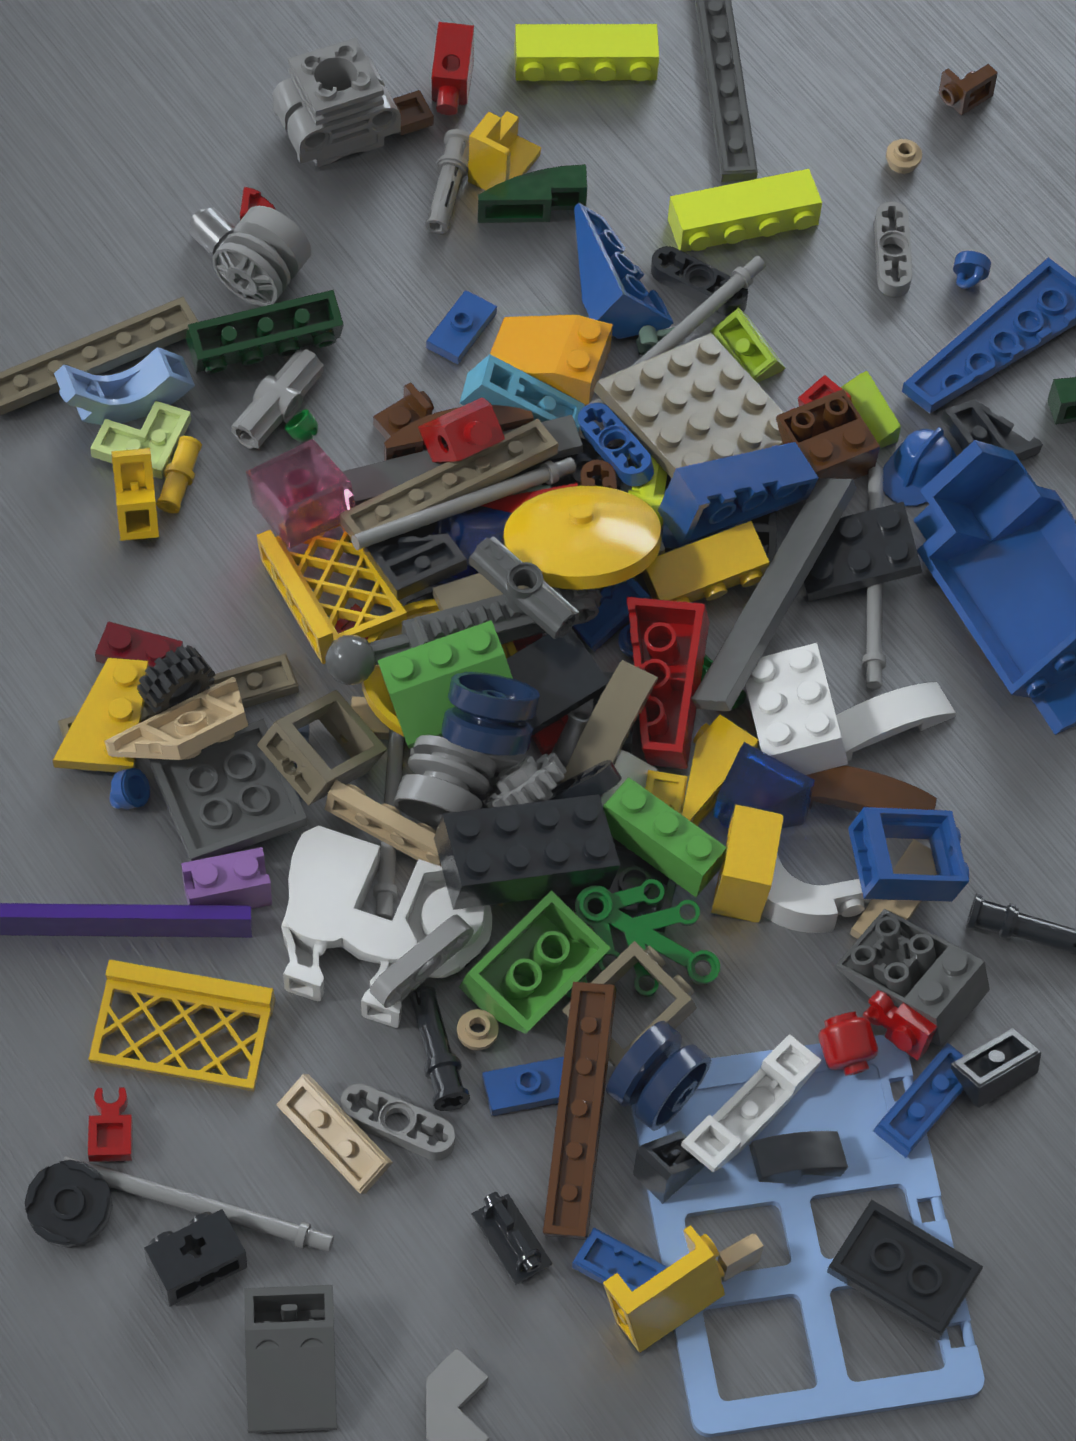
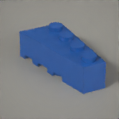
(734, 490)

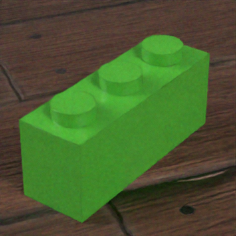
(663, 837)

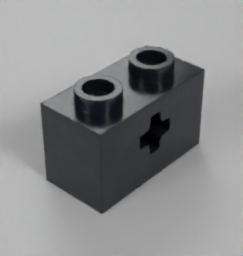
(180, 1273)

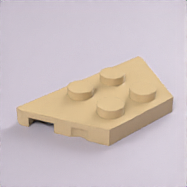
(185, 727)

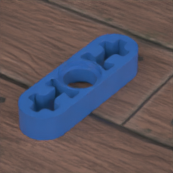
(618, 457)

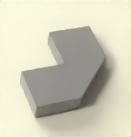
(446, 1393)

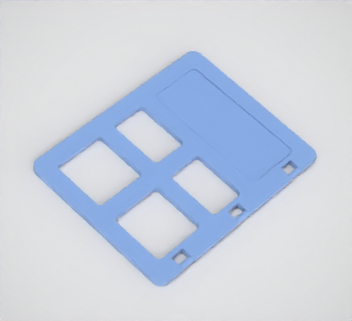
(823, 1103)

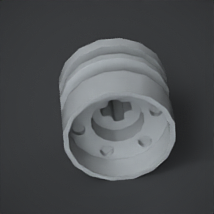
(261, 255)
(443, 780)

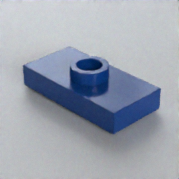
(461, 327)
(612, 613)
(523, 1086)
(605, 1256)

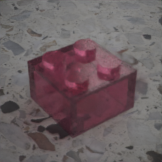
(300, 493)

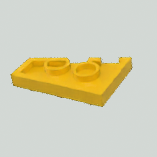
(107, 711)

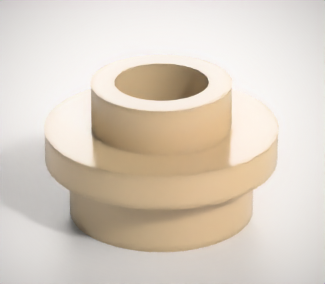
(903, 156)
(475, 1040)

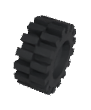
(175, 679)

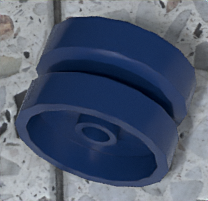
(490, 713)
(658, 1075)

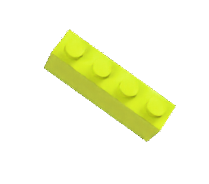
(586, 52)
(744, 210)

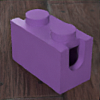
(228, 880)

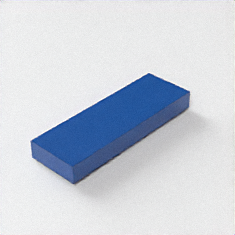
(921, 1103)

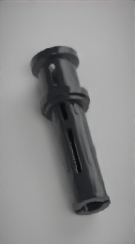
(1009, 922)
(441, 1064)

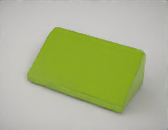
(748, 346)
(873, 409)

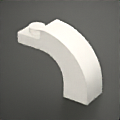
(809, 906)

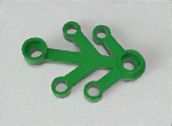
(642, 930)

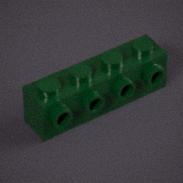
(264, 331)

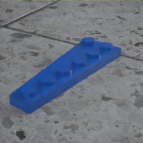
(1013, 327)

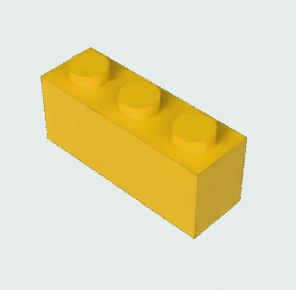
(708, 566)

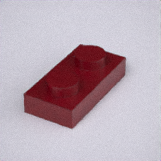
(133, 644)

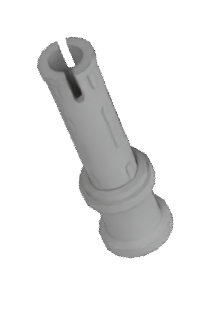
(452, 168)

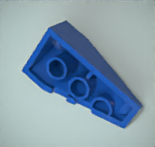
(612, 282)

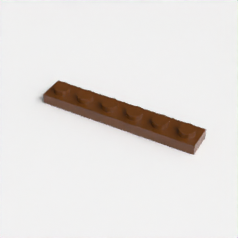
(580, 1110)

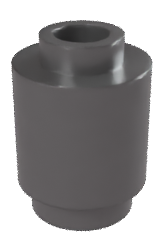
(210, 228)

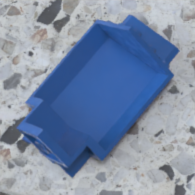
(1008, 571)

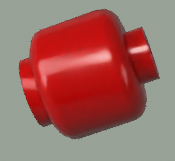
(848, 1043)

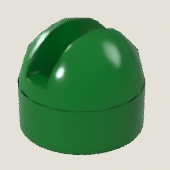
(302, 426)

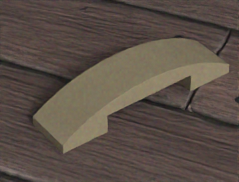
(611, 718)

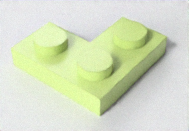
(158, 433)

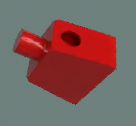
(452, 66)
(464, 430)

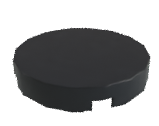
(68, 1203)

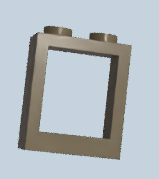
(313, 776)
(653, 963)

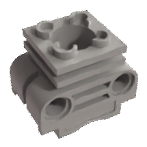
(335, 104)

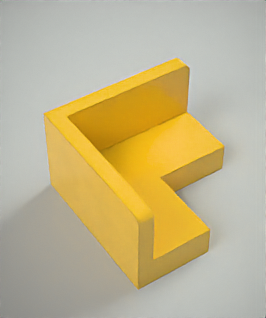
(498, 151)
(747, 864)

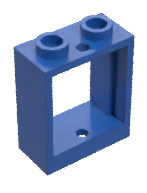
(873, 861)

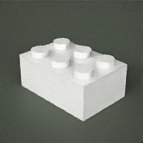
(796, 710)

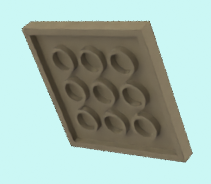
(692, 405)

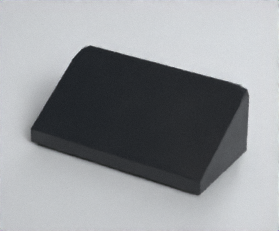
(997, 1067)

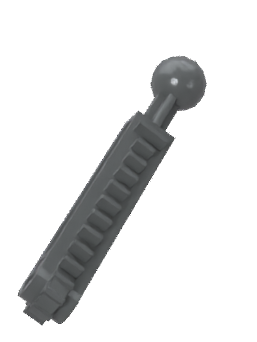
(354, 658)

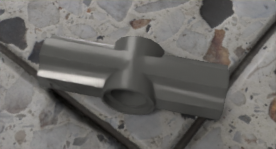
(508, 572)

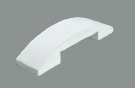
(893, 713)
(753, 1105)

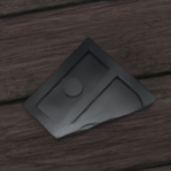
(416, 562)

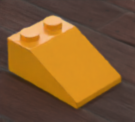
(557, 350)

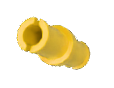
(179, 474)

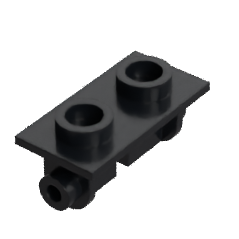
(511, 1237)

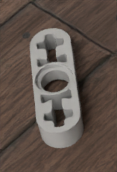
(887, 261)
(421, 961)
(429, 1122)

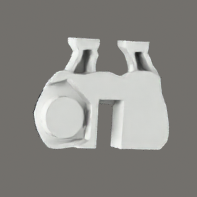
(326, 895)

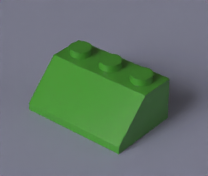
(422, 676)
(534, 965)

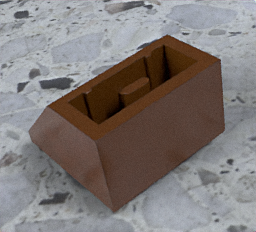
(831, 437)

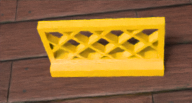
(305, 603)
(189, 990)

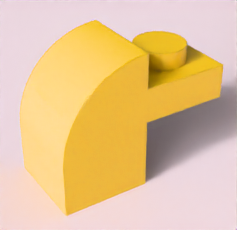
(135, 494)

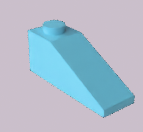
(511, 387)

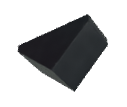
(665, 1165)

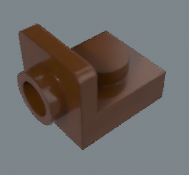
(968, 92)
(403, 412)

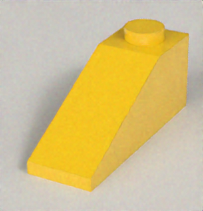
(712, 760)

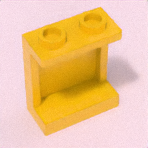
(669, 1296)

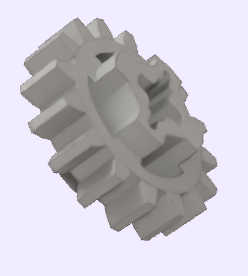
(526, 781)

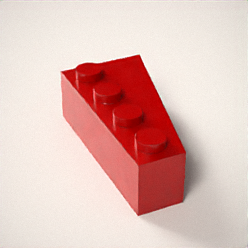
(669, 644)

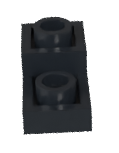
(797, 1154)

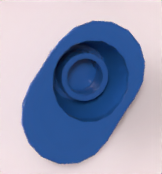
(916, 464)

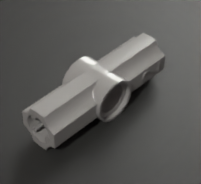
(277, 399)

